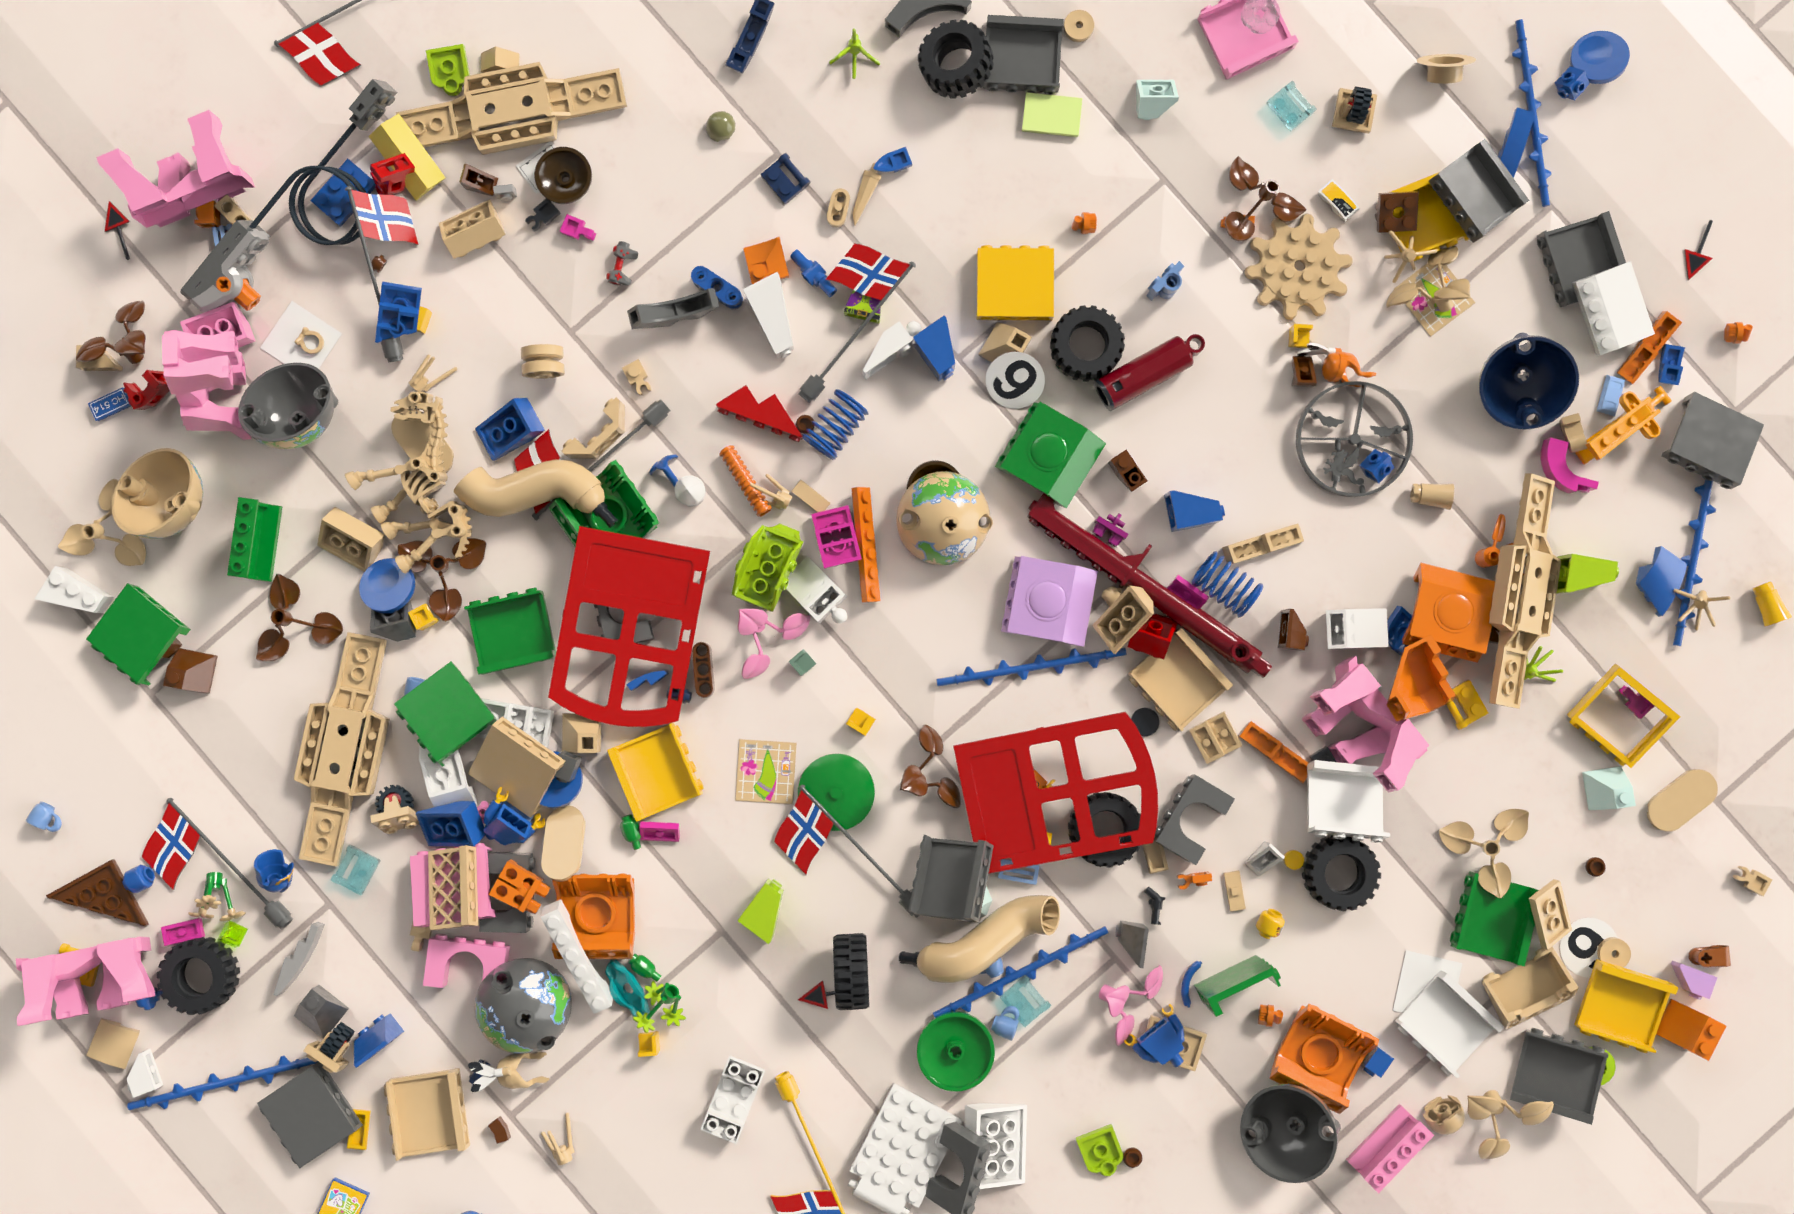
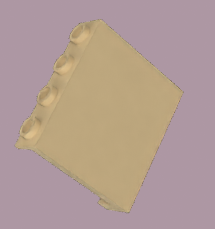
(1181, 682)
(516, 764)
(427, 1113)

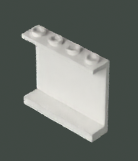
(1344, 801)
(1447, 1023)

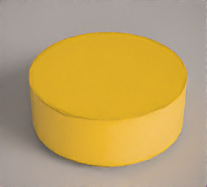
(1293, 859)

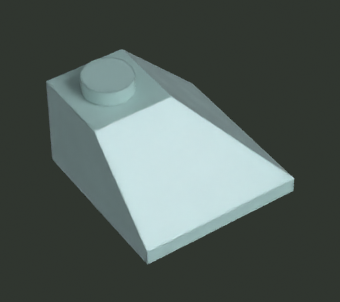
(1154, 97)
(1608, 789)

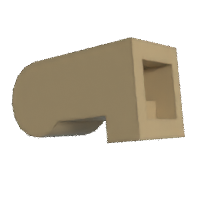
(231, 209)
(1573, 432)

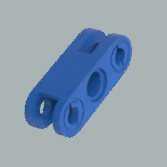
(710, 279)

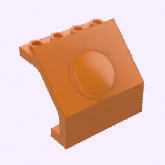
(1453, 611)
(600, 913)
(1322, 1055)

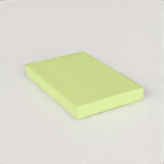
(1052, 114)

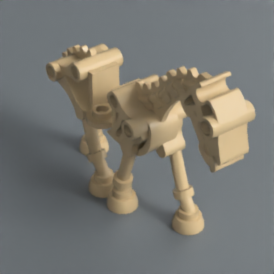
(420, 483)

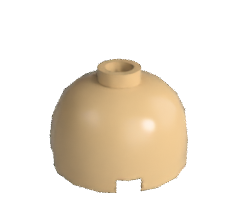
(1444, 1115)

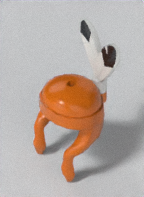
(1335, 363)

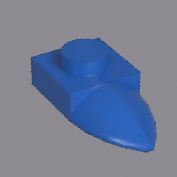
(894, 161)

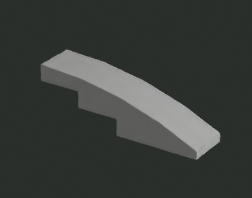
(295, 963)

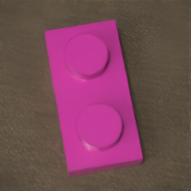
(1188, 592)
(659, 831)
(182, 931)

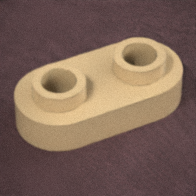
(837, 208)

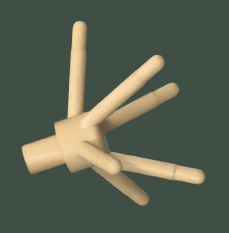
(1407, 254)
(1700, 602)

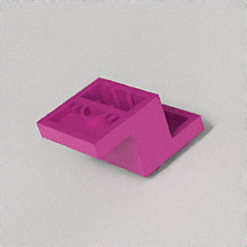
(836, 536)

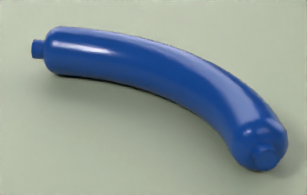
(1186, 982)

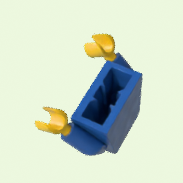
(506, 824)
(1161, 1041)

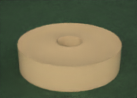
(1078, 17)
(1610, 944)

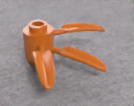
(1490, 556)

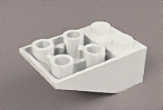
(1357, 628)

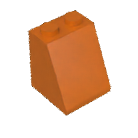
(1690, 1029)

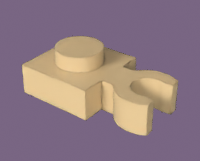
(636, 374)
(1754, 880)

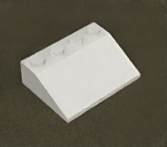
(1613, 308)
(1006, 1131)

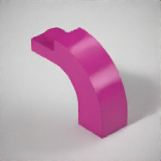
(1556, 469)

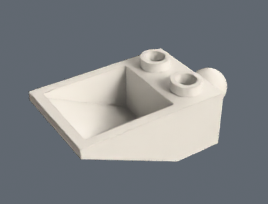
(891, 345)
(814, 590)

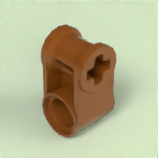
(1711, 956)

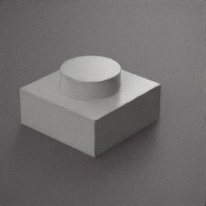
(505, 192)

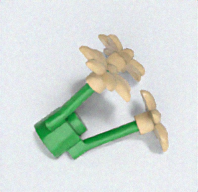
(213, 883)

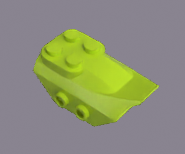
(766, 565)

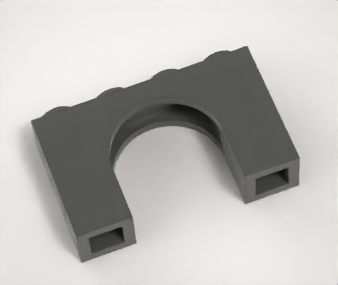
(612, 628)
(1170, 833)
(508, 920)
(973, 1153)

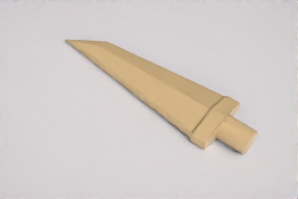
(867, 187)

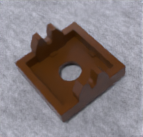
(1388, 202)

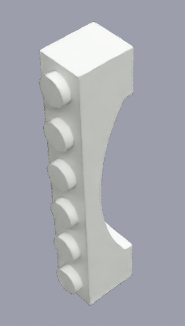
(562, 932)

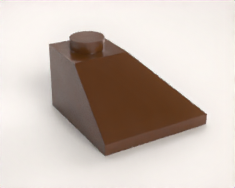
(1292, 631)
(191, 671)

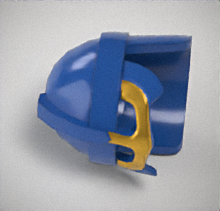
(272, 871)

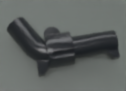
(1156, 905)

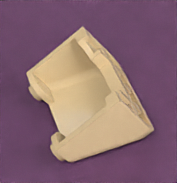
(1530, 989)

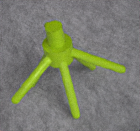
(854, 47)
(1532, 671)

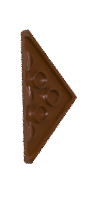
(102, 893)

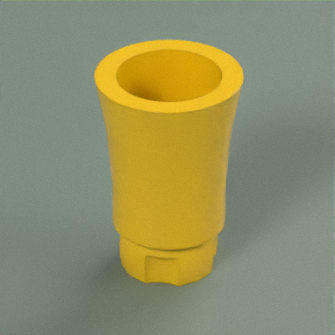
(1770, 604)

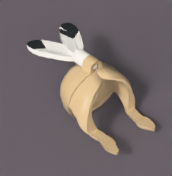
(505, 1072)

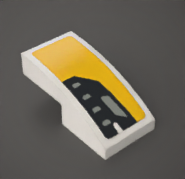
(1339, 199)

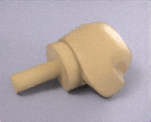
(1111, 594)

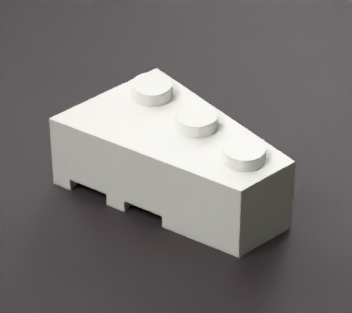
(73, 591)

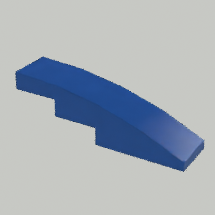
(1516, 139)

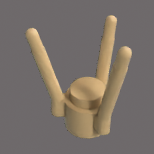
(419, 381)
(781, 498)
(560, 1153)

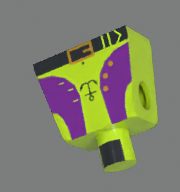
(861, 307)

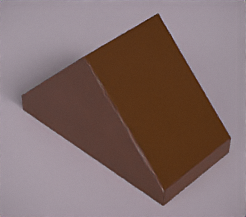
(477, 180)

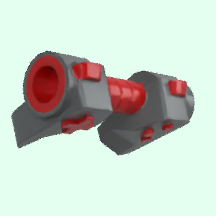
(622, 252)

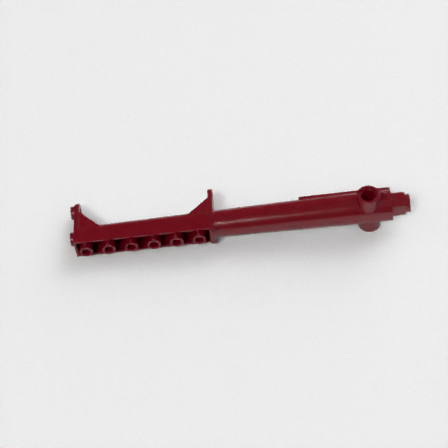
(1125, 571)

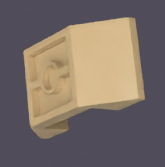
(610, 433)

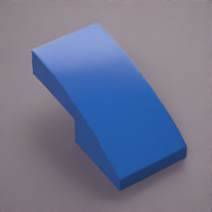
(1670, 364)
(652, 678)

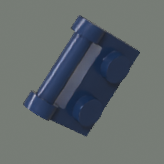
(781, 183)

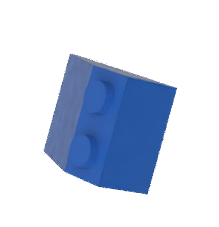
(509, 428)
(452, 824)
(375, 1038)

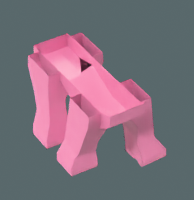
(176, 187)
(195, 368)
(1358, 692)
(60, 973)

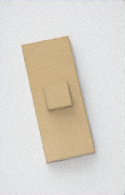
(810, 496)
(1234, 890)

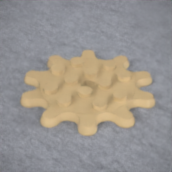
(1292, 286)

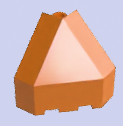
(1419, 681)

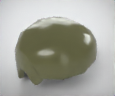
(720, 126)

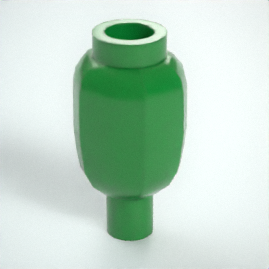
(631, 830)
(644, 967)

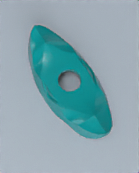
(618, 977)

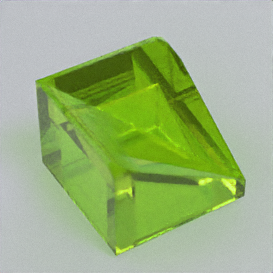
(232, 934)

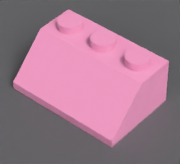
(221, 320)

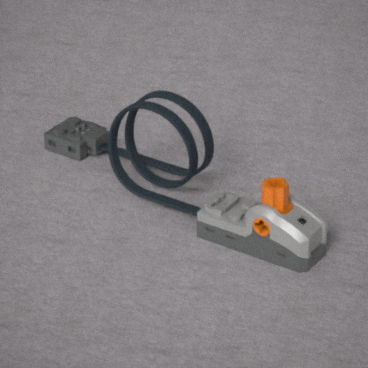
(224, 271)

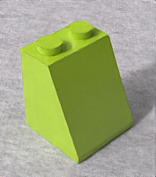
(1584, 572)
(763, 911)

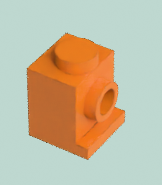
(208, 215)

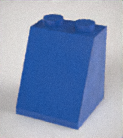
(936, 348)
(1191, 511)

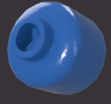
(138, 879)

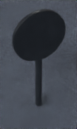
(1146, 721)

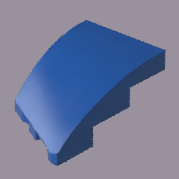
(397, 310)
(1661, 578)
(1397, 626)

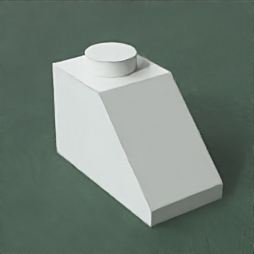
(143, 1075)

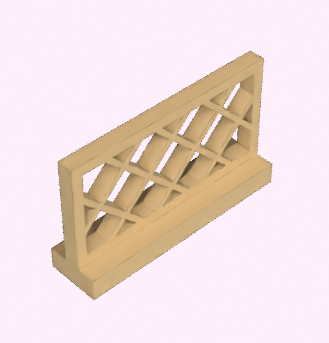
(467, 889)

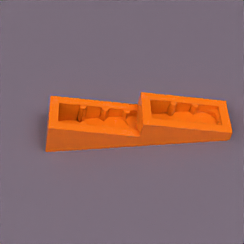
(1648, 347)
(1275, 751)

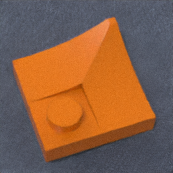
(766, 260)

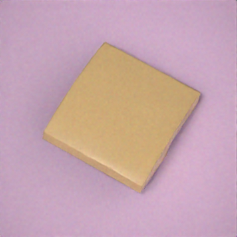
(1215, 737)
(112, 1043)

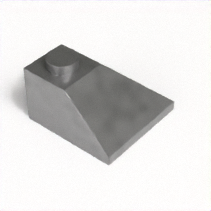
(393, 625)
(1134, 940)
(320, 1011)

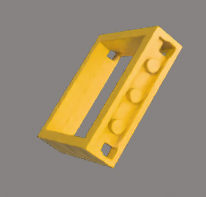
(1650, 738)

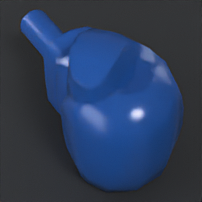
(149, 1003)

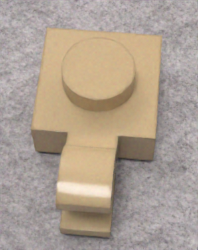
(420, 934)

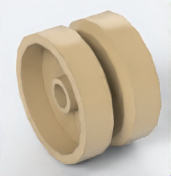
(542, 361)

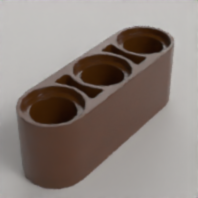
(697, 662)

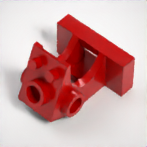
(389, 181)
(151, 395)

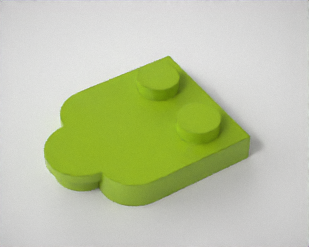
(448, 68)
(1101, 1150)

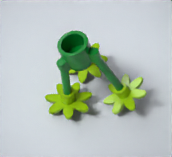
(662, 994)

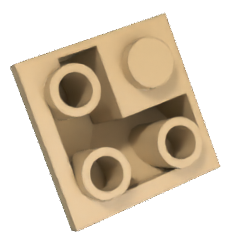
(1004, 340)
(580, 734)

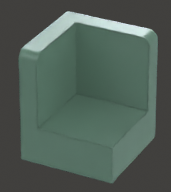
(802, 662)

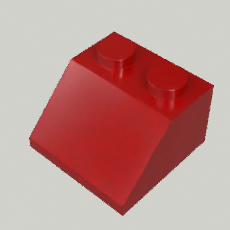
(1154, 636)

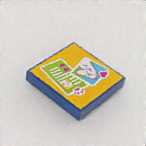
(343, 1199)

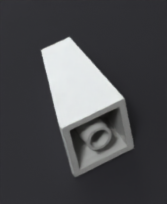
(769, 307)

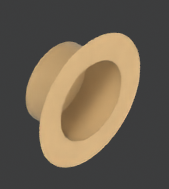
(1445, 67)

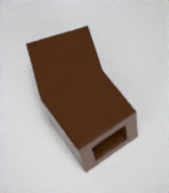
(500, 1130)

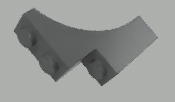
(910, 11)
(669, 312)

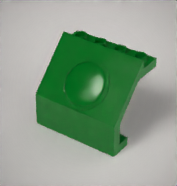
(1051, 453)
(622, 501)

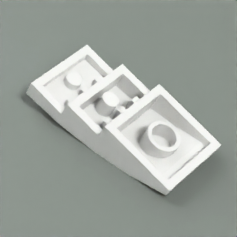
(531, 720)

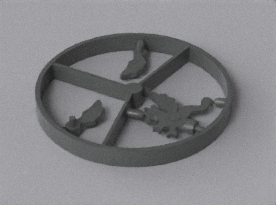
(1338, 467)

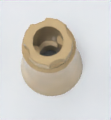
(1433, 495)

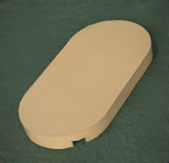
(414, 438)
(1682, 800)
(563, 843)

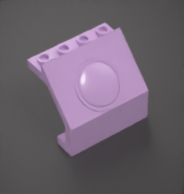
(1049, 600)

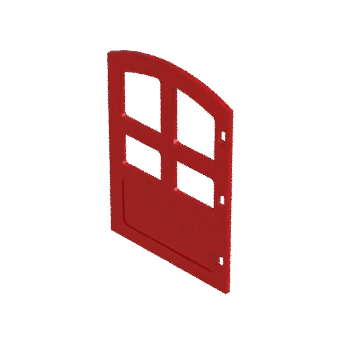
(637, 578)
(1007, 803)

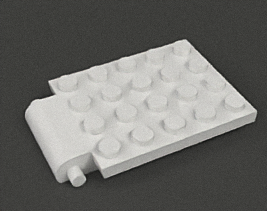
(900, 1152)

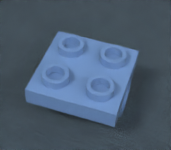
(1170, 276)

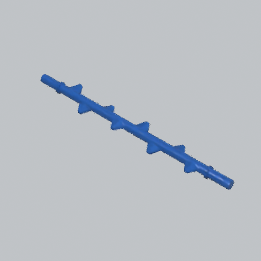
(1532, 104)
(1692, 559)
(1023, 670)
(1029, 970)
(214, 1083)

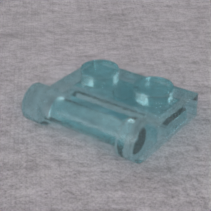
(1287, 110)
(360, 874)
(1015, 998)

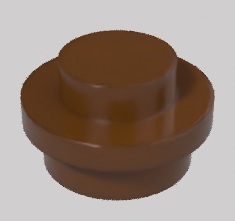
(378, 263)
(803, 423)
(1595, 866)
(1132, 1157)

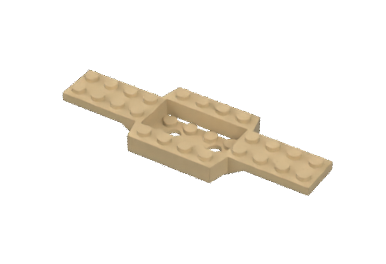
(506, 90)
(1537, 593)
(324, 745)

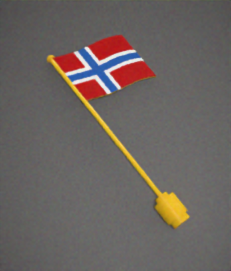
(810, 1201)

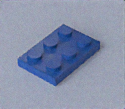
(335, 200)

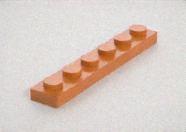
(866, 541)

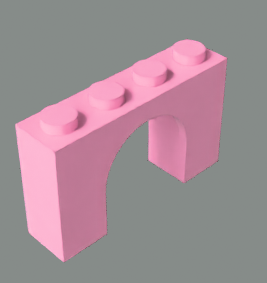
(443, 949)

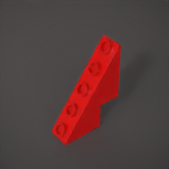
(767, 413)

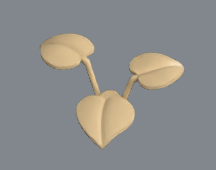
(1443, 297)
(79, 537)
(1459, 836)
(1490, 1104)

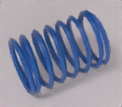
(830, 452)
(1250, 600)

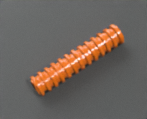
(744, 479)

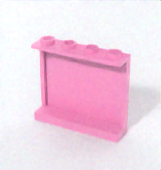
(1234, 44)
(420, 886)
(1389, 1148)

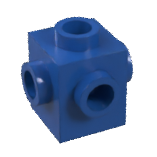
(1572, 83)
(1377, 465)

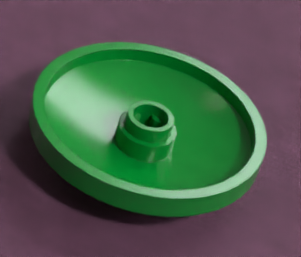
(841, 787)
(955, 1051)

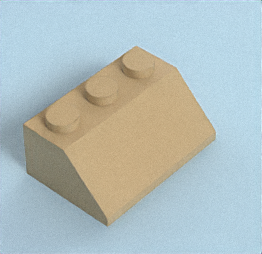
(471, 229)
(350, 539)
(1124, 617)

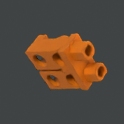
(518, 887)

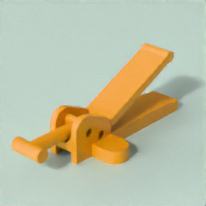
(1636, 416)

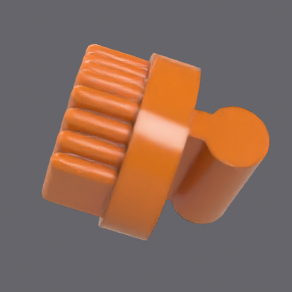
(1085, 222)
(1737, 333)
(1268, 1015)

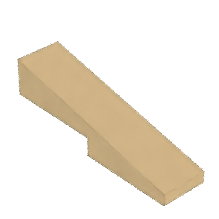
(1263, 544)

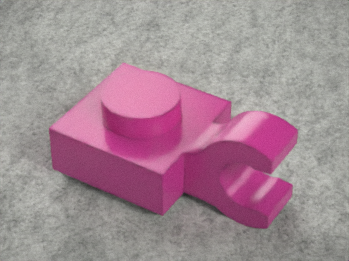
(575, 228)
(1636, 703)

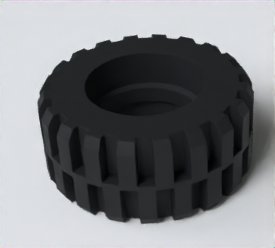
(947, 39)
(1095, 319)
(1127, 813)
(1366, 873)
(850, 971)
(173, 978)

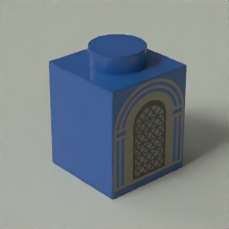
(1377, 1062)

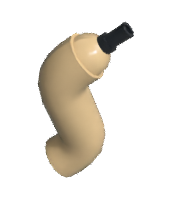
(533, 487)
(986, 941)

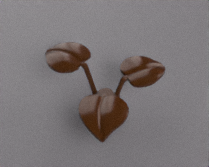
(1245, 176)
(130, 346)
(282, 594)
(446, 602)
(915, 782)

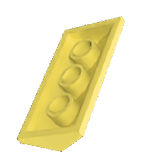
(396, 138)

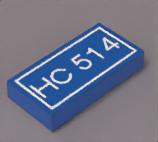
(109, 404)

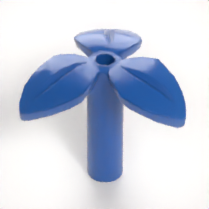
(663, 465)

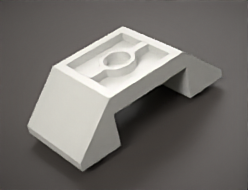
(445, 783)
(732, 1099)

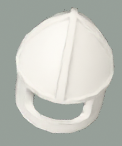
(690, 491)

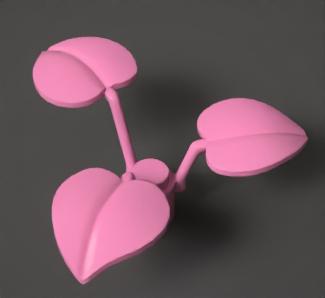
(754, 621)
(1117, 998)

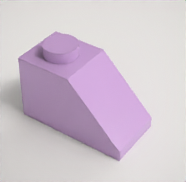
(1695, 981)

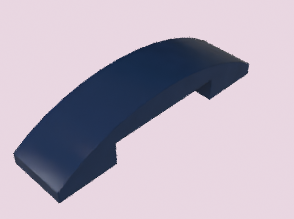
(751, 35)

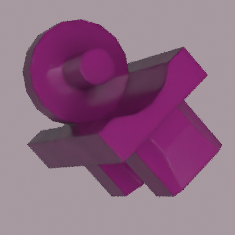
(1117, 533)

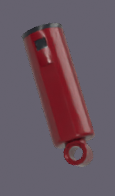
(1147, 371)

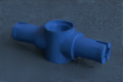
(813, 273)

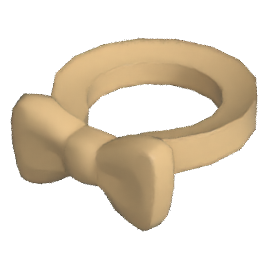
(299, 341)

